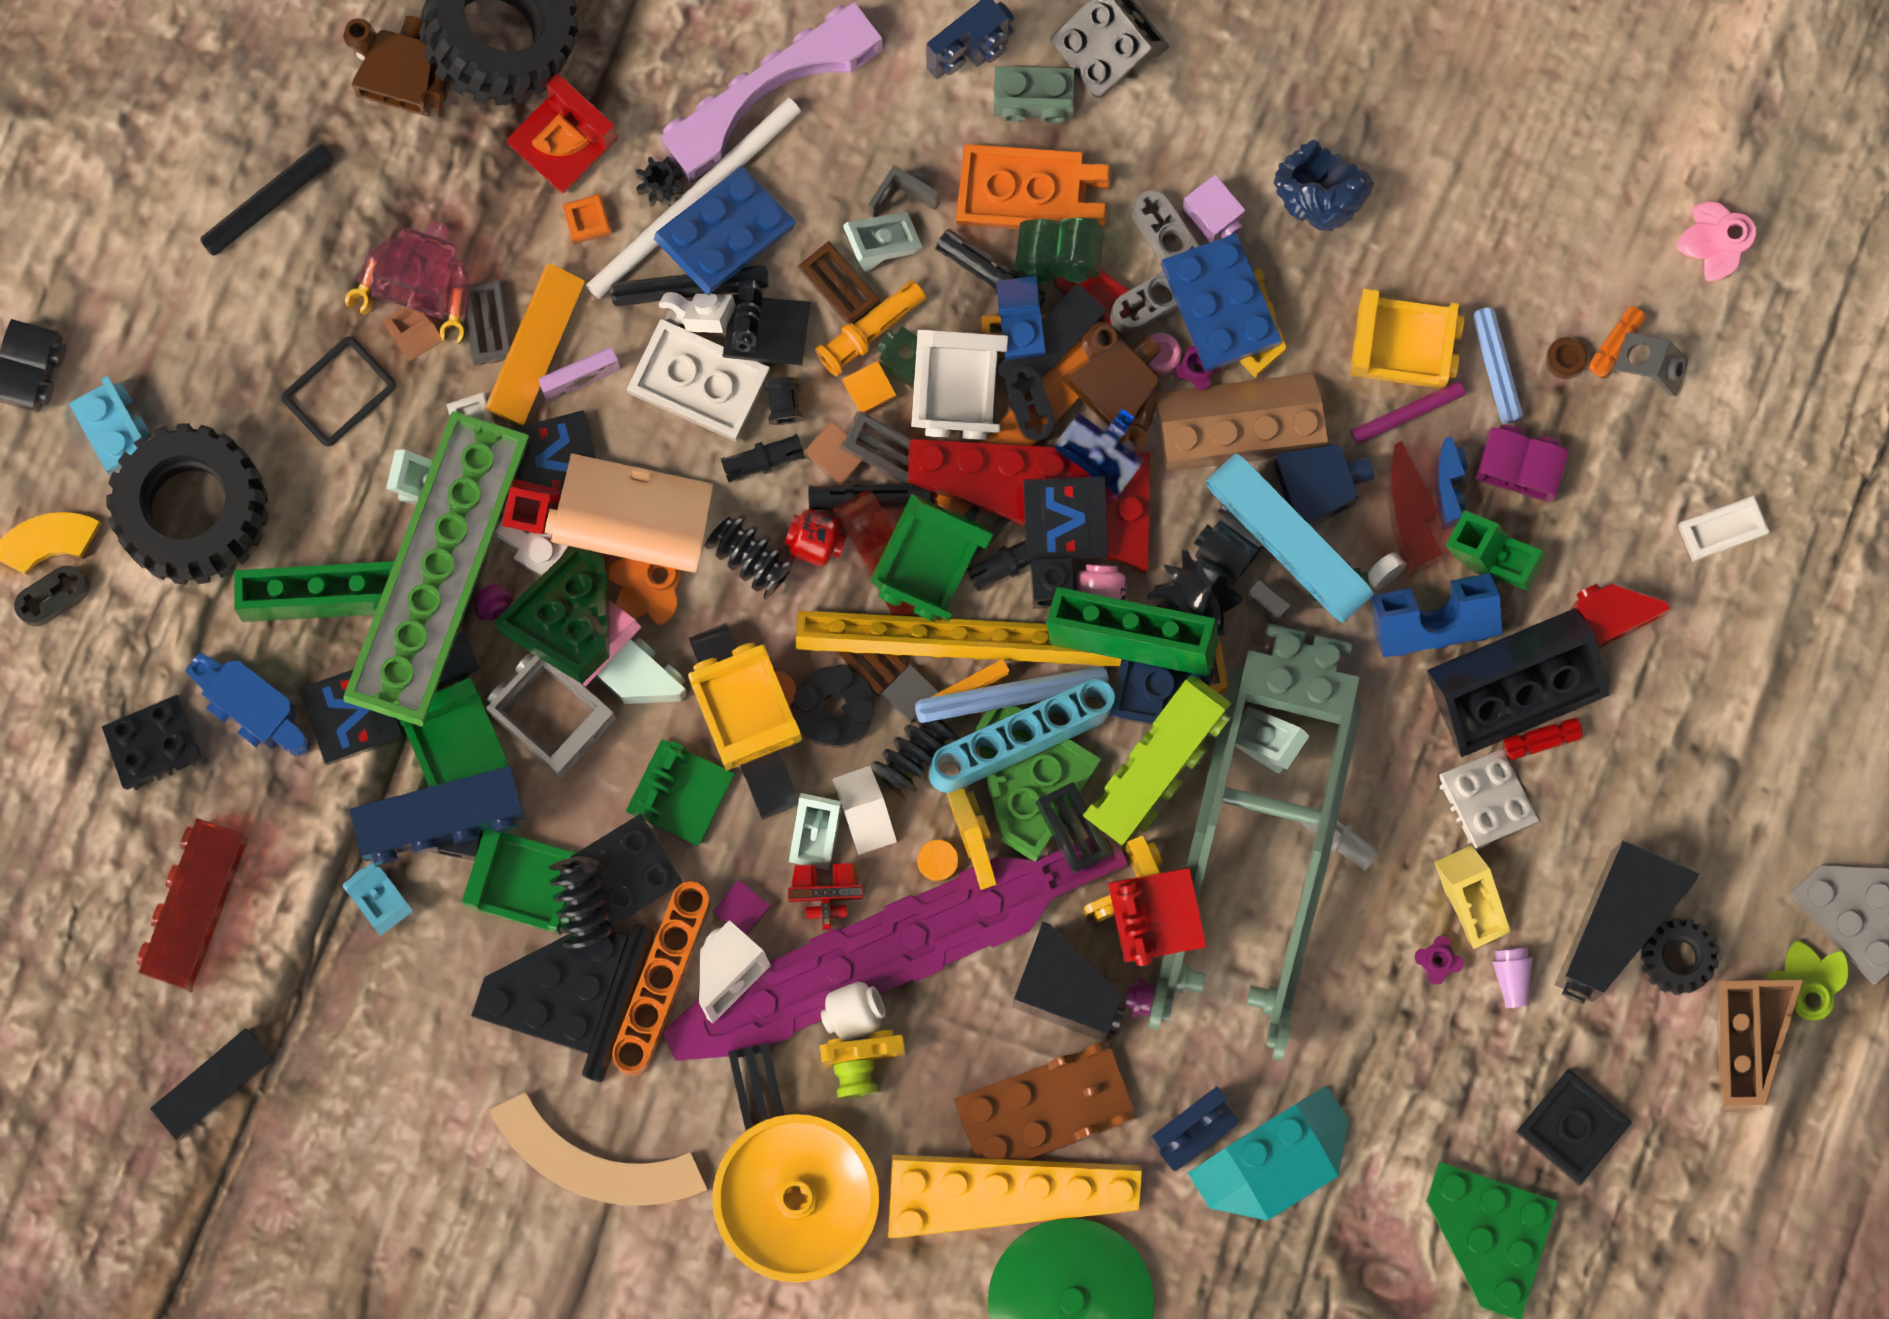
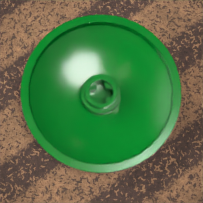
(1070, 1273)

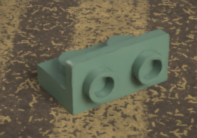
(1034, 93)

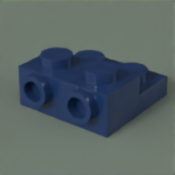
(976, 34)
(1146, 690)

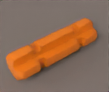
(1609, 351)

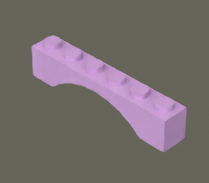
(835, 46)

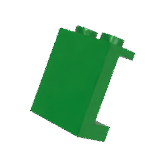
(927, 558)
(456, 736)
(513, 881)

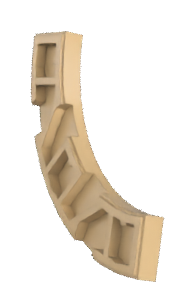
(589, 1175)

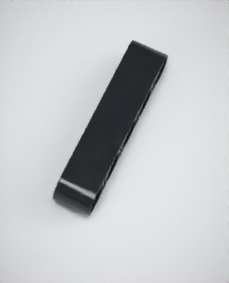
(765, 775)

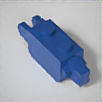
(250, 702)

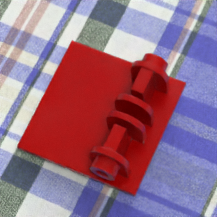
(1157, 915)

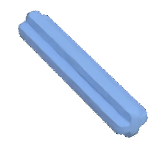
(1497, 365)

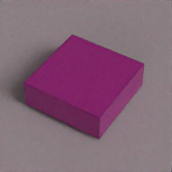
(741, 907)

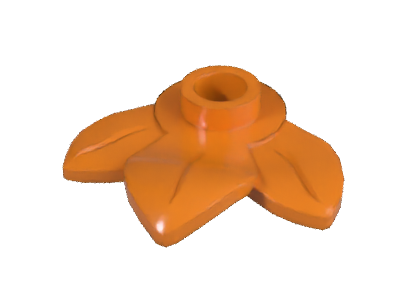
(642, 593)

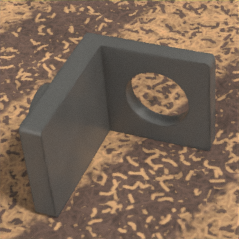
(911, 183)
(1664, 363)

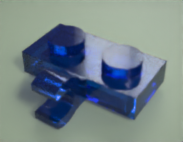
(1100, 451)

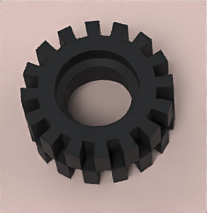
(1704, 951)

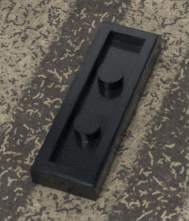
(1061, 331)
(211, 1084)

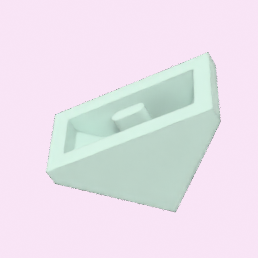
(815, 831)

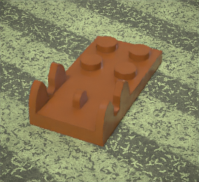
(1047, 1106)

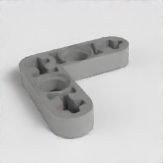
(1147, 225)

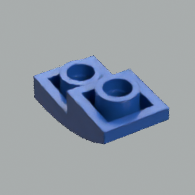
(1449, 472)

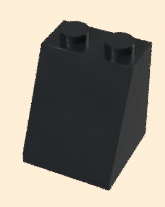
(1067, 988)

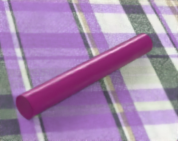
(1407, 412)

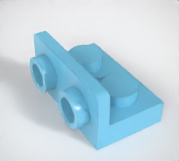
(109, 423)

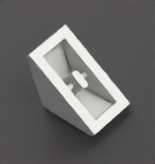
(864, 810)

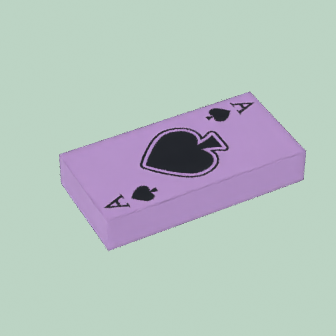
(579, 374)

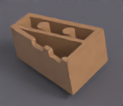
(1750, 1037)

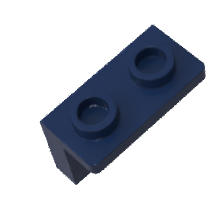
(1194, 1129)

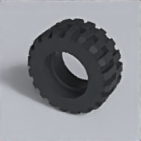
(495, 72)
(151, 467)

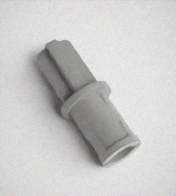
(1350, 844)

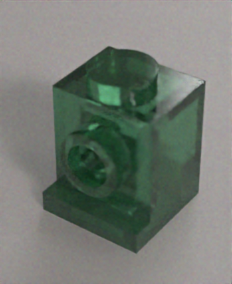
(891, 360)

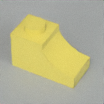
(1473, 896)

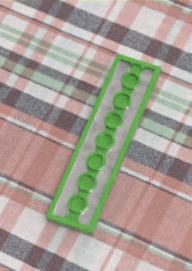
(436, 569)

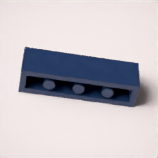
(438, 814)

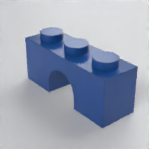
(1469, 615)

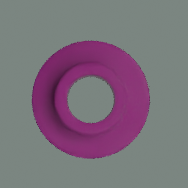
(492, 602)
(1139, 998)

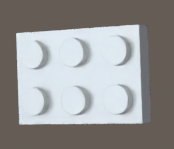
(695, 382)

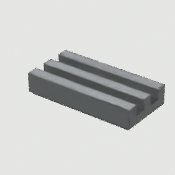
(492, 355)
(855, 433)

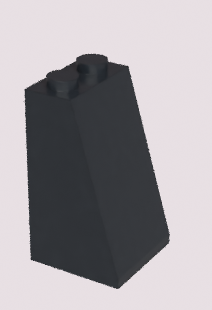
(1623, 913)

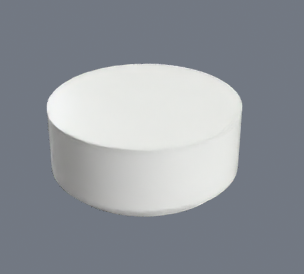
(1386, 570)

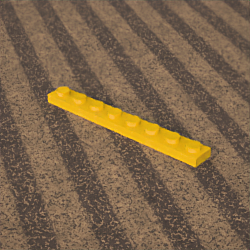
(937, 639)

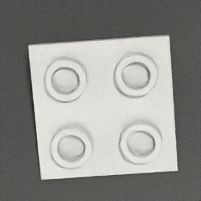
(1487, 799)

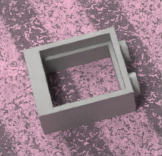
(580, 740)

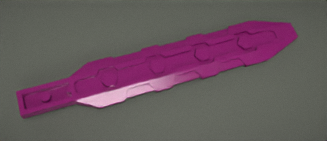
(888, 950)

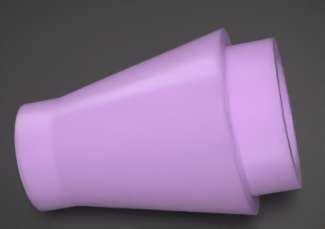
(1513, 973)

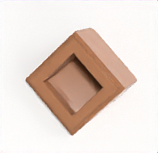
(412, 331)
(829, 457)

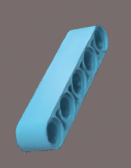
(1289, 538)
(1011, 751)

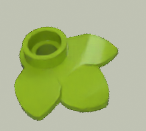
(1819, 977)

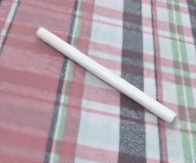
(737, 157)

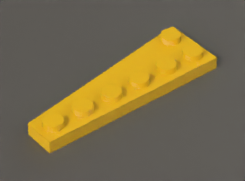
(978, 1193)

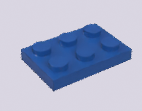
(724, 230)
(1221, 302)

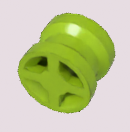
(855, 1079)

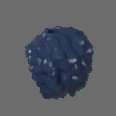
(1321, 187)

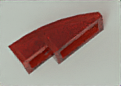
(1410, 512)
(869, 535)

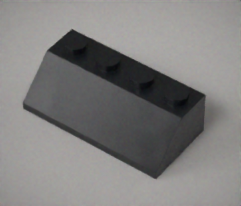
(1519, 682)

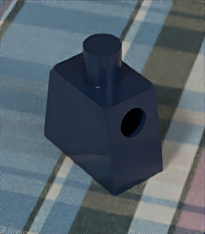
(1320, 481)

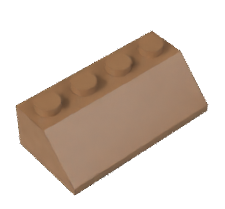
(1240, 418)

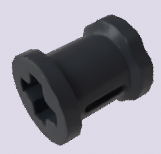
(783, 400)

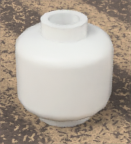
(853, 1011)

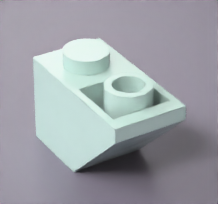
(639, 679)

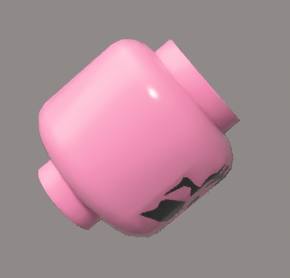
(1102, 581)

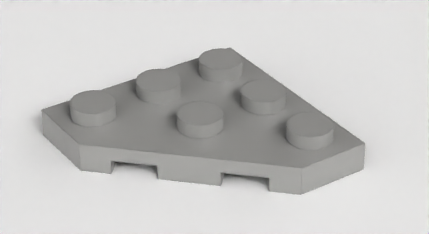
(1852, 912)

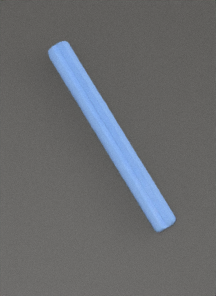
(1004, 694)

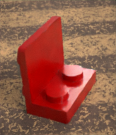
(565, 170)

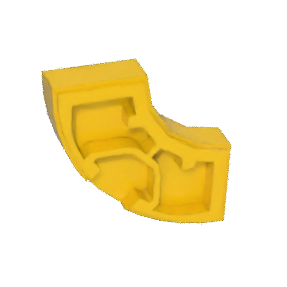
(46, 537)

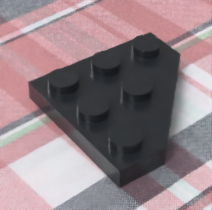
(553, 992)

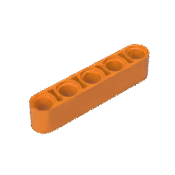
(661, 957)

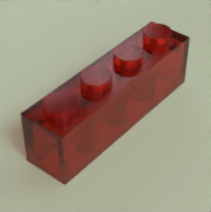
(192, 904)

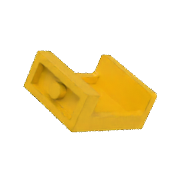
(1405, 341)
(744, 705)

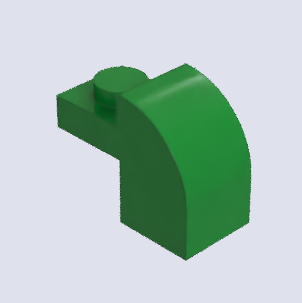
(1487, 549)

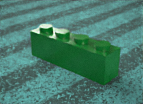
(309, 591)
(1132, 631)

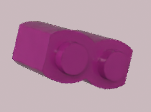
(1522, 463)

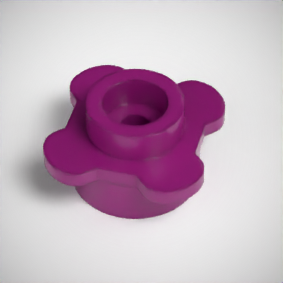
(1187, 371)
(1435, 971)

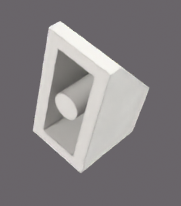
(728, 968)

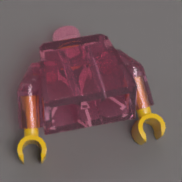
(418, 274)

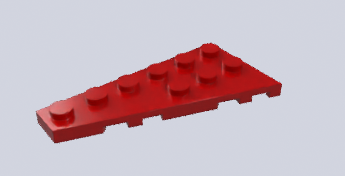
(993, 481)

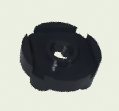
(840, 684)

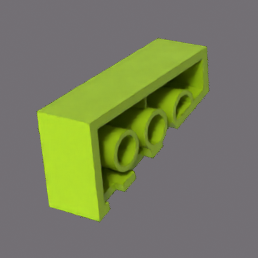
(1159, 760)

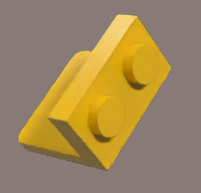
(1144, 861)

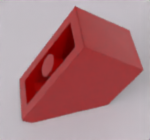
(1617, 611)

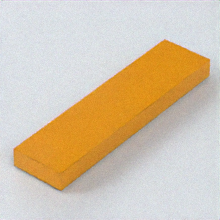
(534, 344)

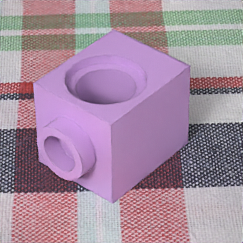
(1214, 210)

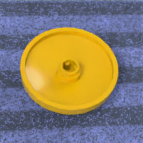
(795, 1198)

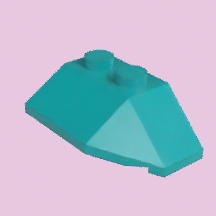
(1277, 1160)

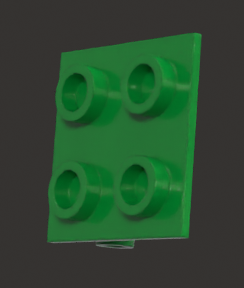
(680, 792)

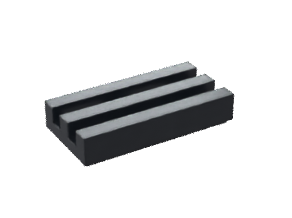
(1059, 834)
(749, 1053)

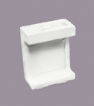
(956, 383)

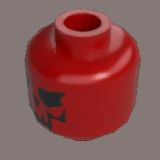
(815, 537)

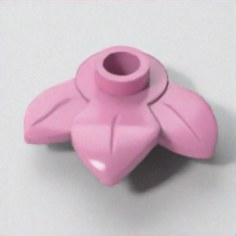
(1711, 240)

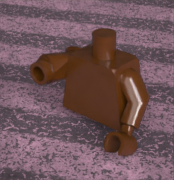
(396, 68)
(1117, 380)

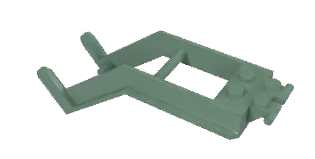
(1297, 681)

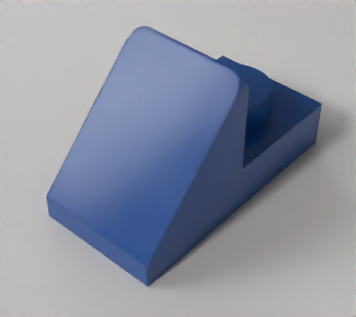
(1021, 317)

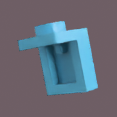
(377, 898)

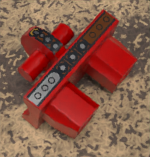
(844, 887)

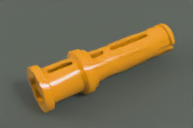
(856, 337)

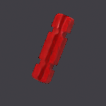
(1542, 738)

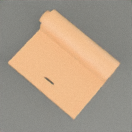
(631, 513)

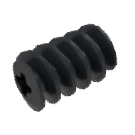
(751, 554)
(912, 754)
(583, 901)

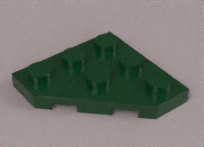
(565, 615)

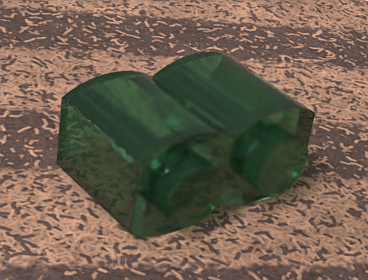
(1059, 249)

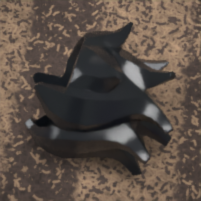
(1197, 590)

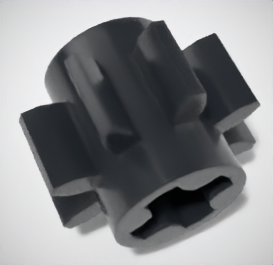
(668, 175)

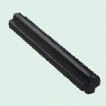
(266, 199)
(654, 288)
(618, 1002)

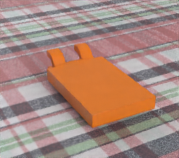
(1024, 184)

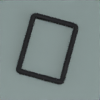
(359, 415)

